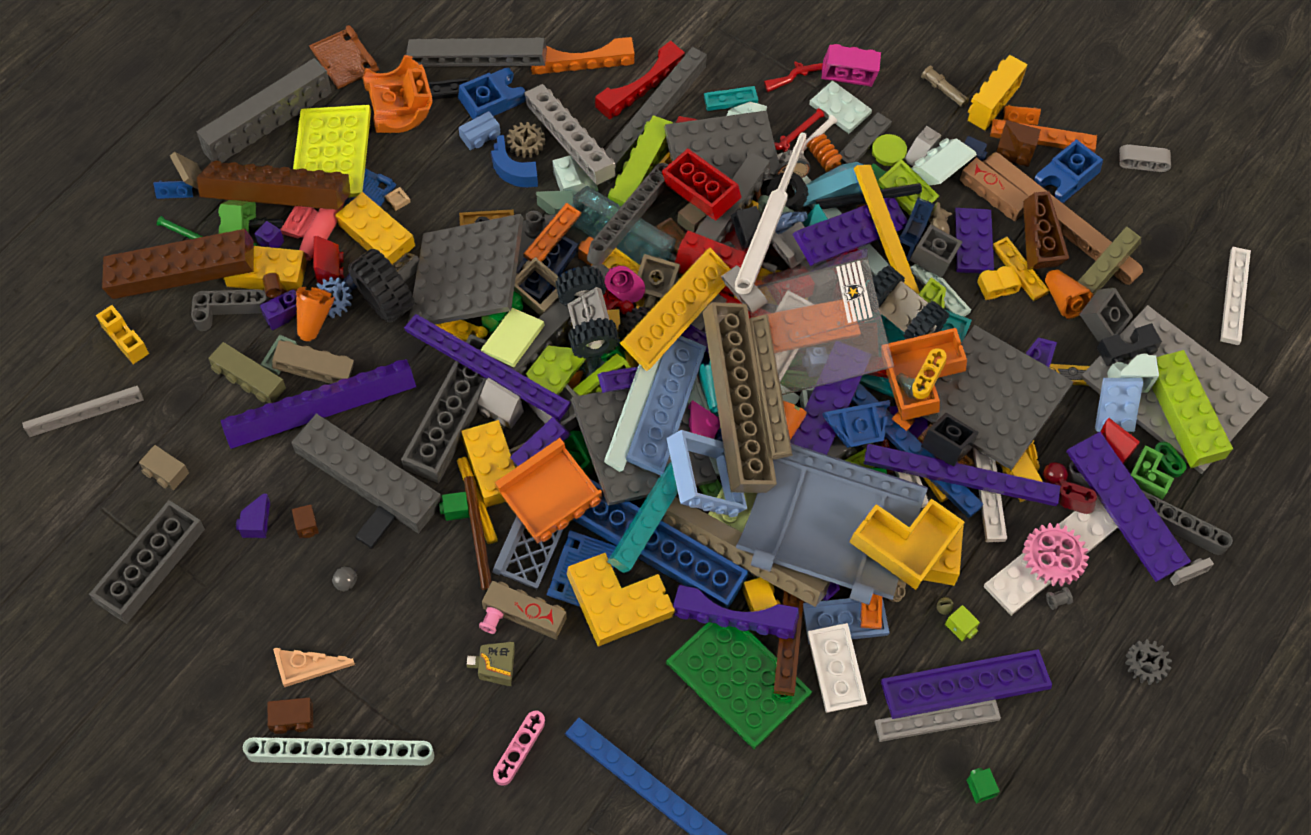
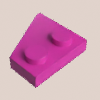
(702, 421)

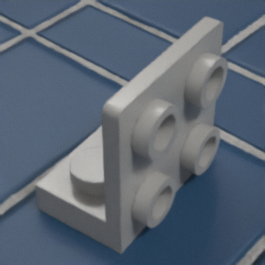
(787, 246)

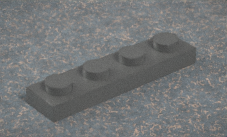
(865, 138)

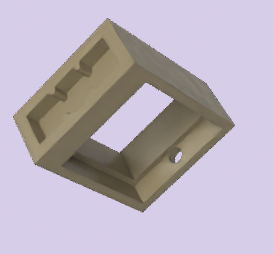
(528, 268)

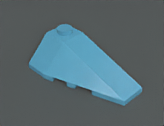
(834, 183)

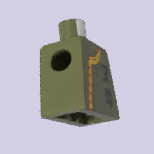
(494, 663)

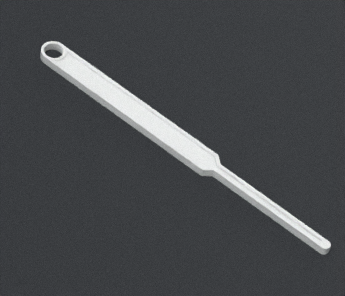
(767, 225)

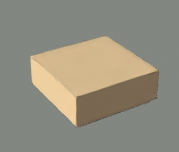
(397, 198)

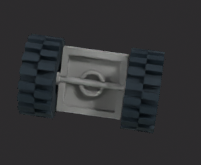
(592, 330)

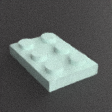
(842, 105)

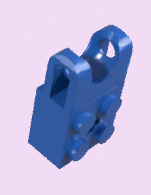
(490, 94)
(1070, 170)

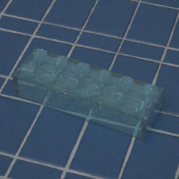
(640, 240)

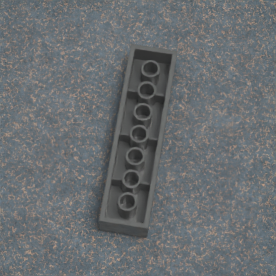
(264, 111)
(554, 333)
(446, 418)
(367, 473)

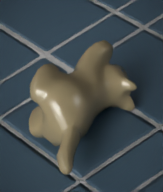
(939, 218)

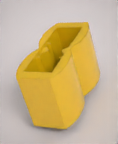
(999, 282)

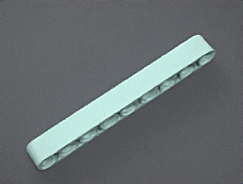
(330, 745)

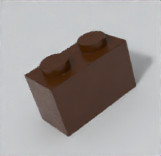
(290, 715)

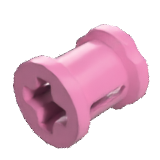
(491, 619)

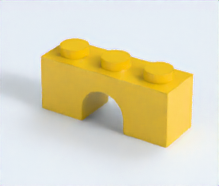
(120, 333)

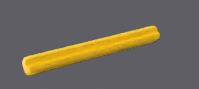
(488, 529)

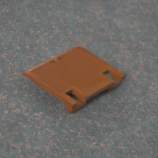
(343, 58)

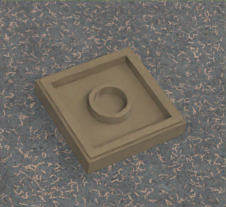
(187, 169)

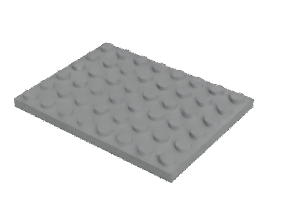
(1227, 391)

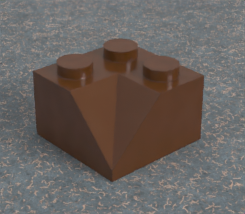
(1018, 142)

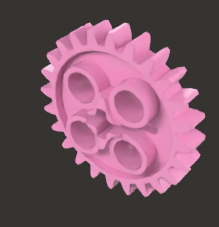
(1055, 570)

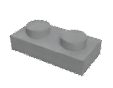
(1195, 569)

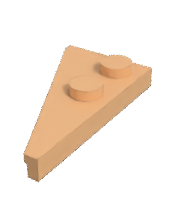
(301, 666)

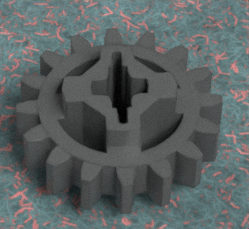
(1148, 670)

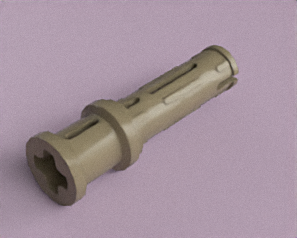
(938, 81)

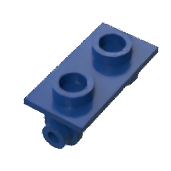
(172, 189)

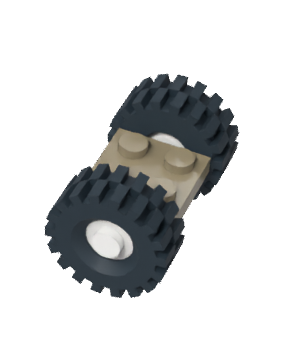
(905, 306)

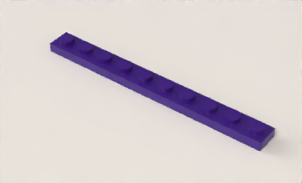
(487, 366)
(962, 475)

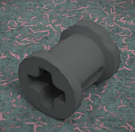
(1059, 598)

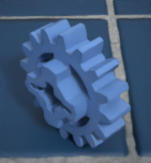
(338, 290)

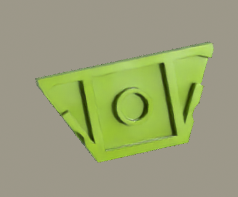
(555, 368)

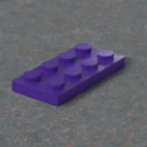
(975, 232)

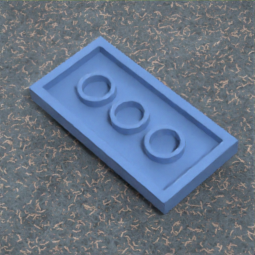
(841, 612)

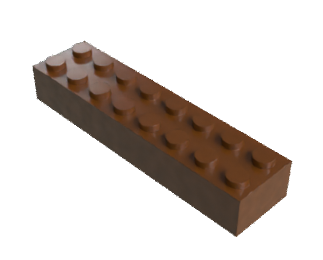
(274, 185)
(178, 264)

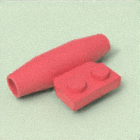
(309, 222)

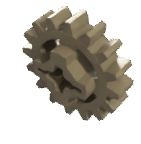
(517, 140)

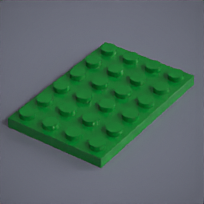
(736, 680)

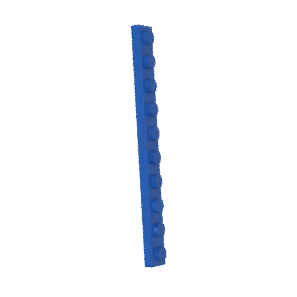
(906, 442)
(640, 780)

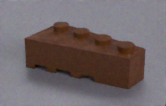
(1043, 233)

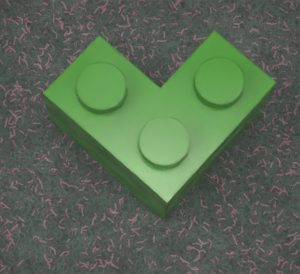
(236, 215)
(1147, 476)

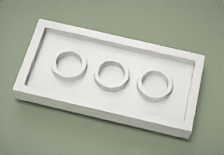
(836, 668)

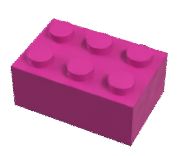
(851, 65)

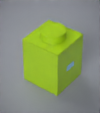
(962, 623)

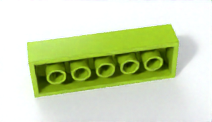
(643, 159)
(1189, 411)

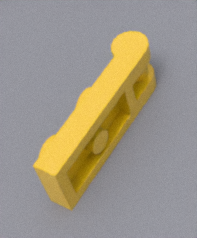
(462, 329)

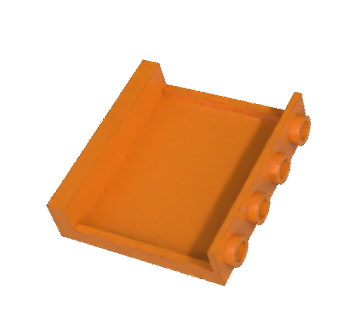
(548, 491)

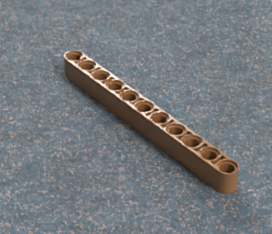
(1071, 224)

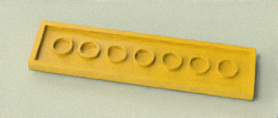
(676, 310)

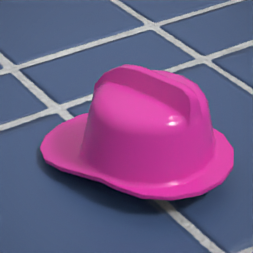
(624, 284)

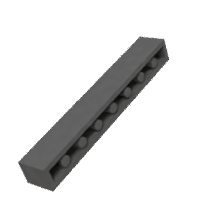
(478, 52)

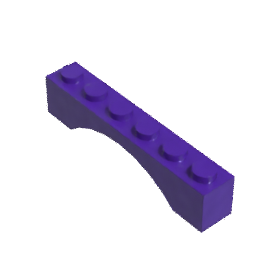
(777, 620)

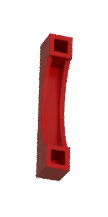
(613, 101)

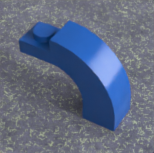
(511, 171)

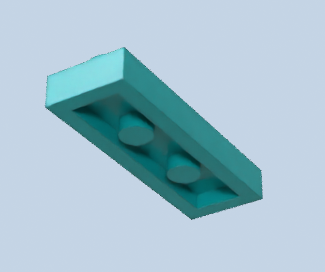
(730, 98)

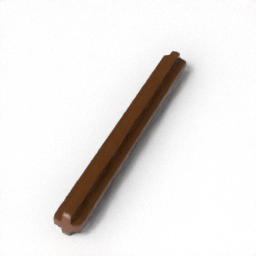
(477, 530)

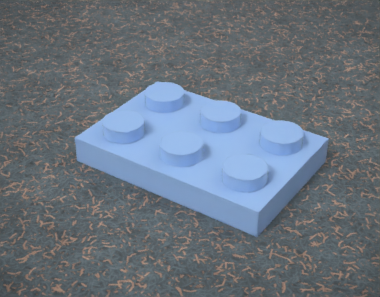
(1119, 402)

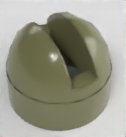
(947, 608)

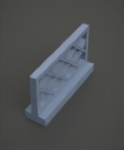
(509, 549)

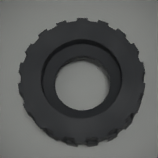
(801, 190)

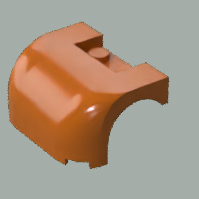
(399, 97)

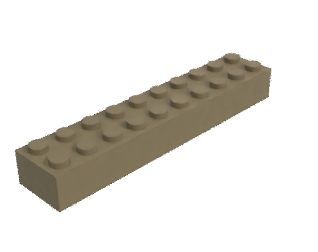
(739, 398)

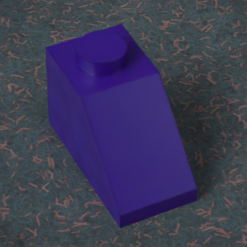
(254, 518)

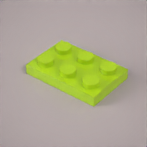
(903, 175)

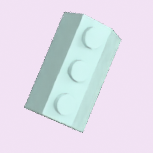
(943, 161)

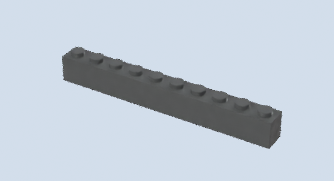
(658, 105)

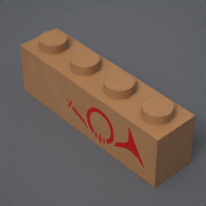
(994, 189)

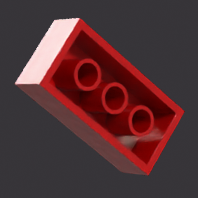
(701, 184)

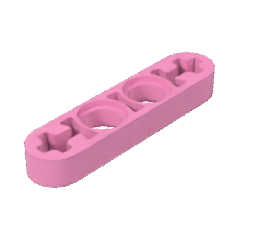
(516, 746)

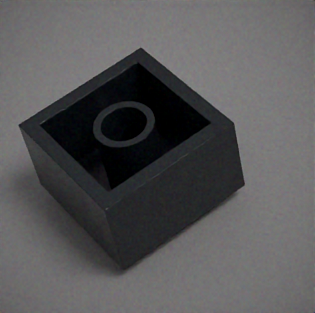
(949, 439)

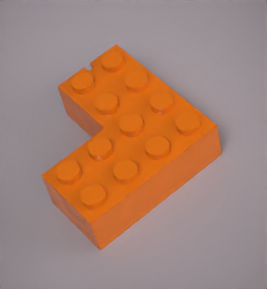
(909, 358)

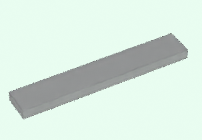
(83, 411)
(937, 720)

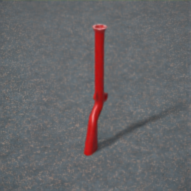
(800, 69)
(784, 144)

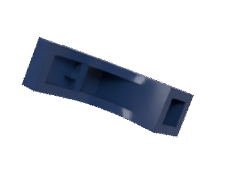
(916, 226)

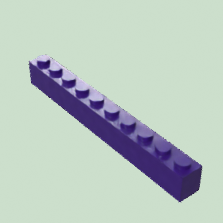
(323, 401)

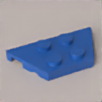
(859, 424)

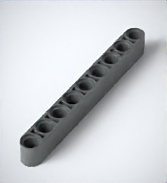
(627, 216)
(1176, 517)

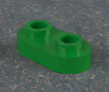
(1170, 459)

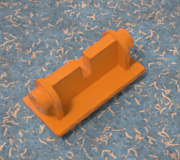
(1021, 114)

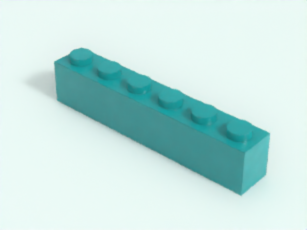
(645, 521)

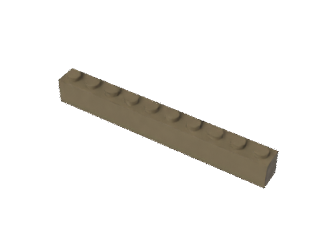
(723, 540)

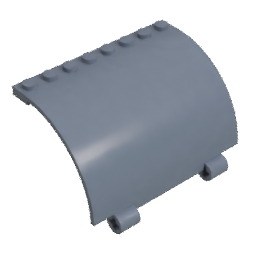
(816, 511)

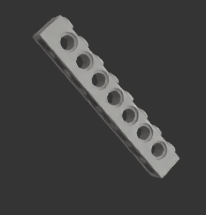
(570, 134)

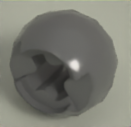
(344, 578)

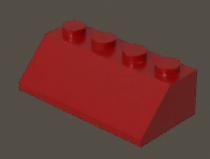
(695, 245)

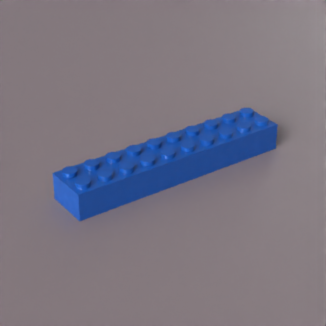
(670, 552)

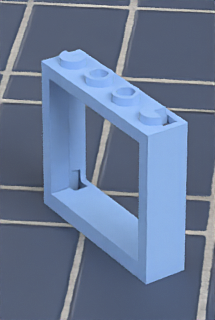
(679, 445)

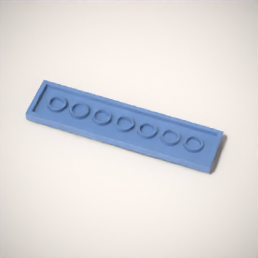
(665, 405)

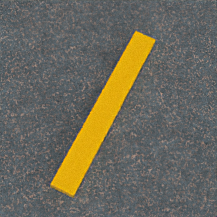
(884, 223)

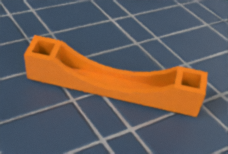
(616, 53)

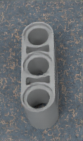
(1145, 158)
(754, 299)

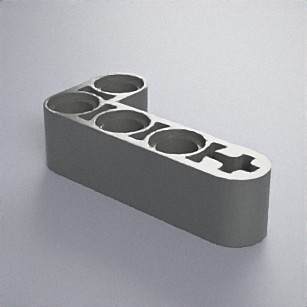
(229, 306)

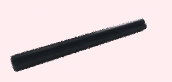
(859, 197)

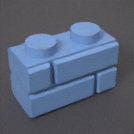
(479, 131)

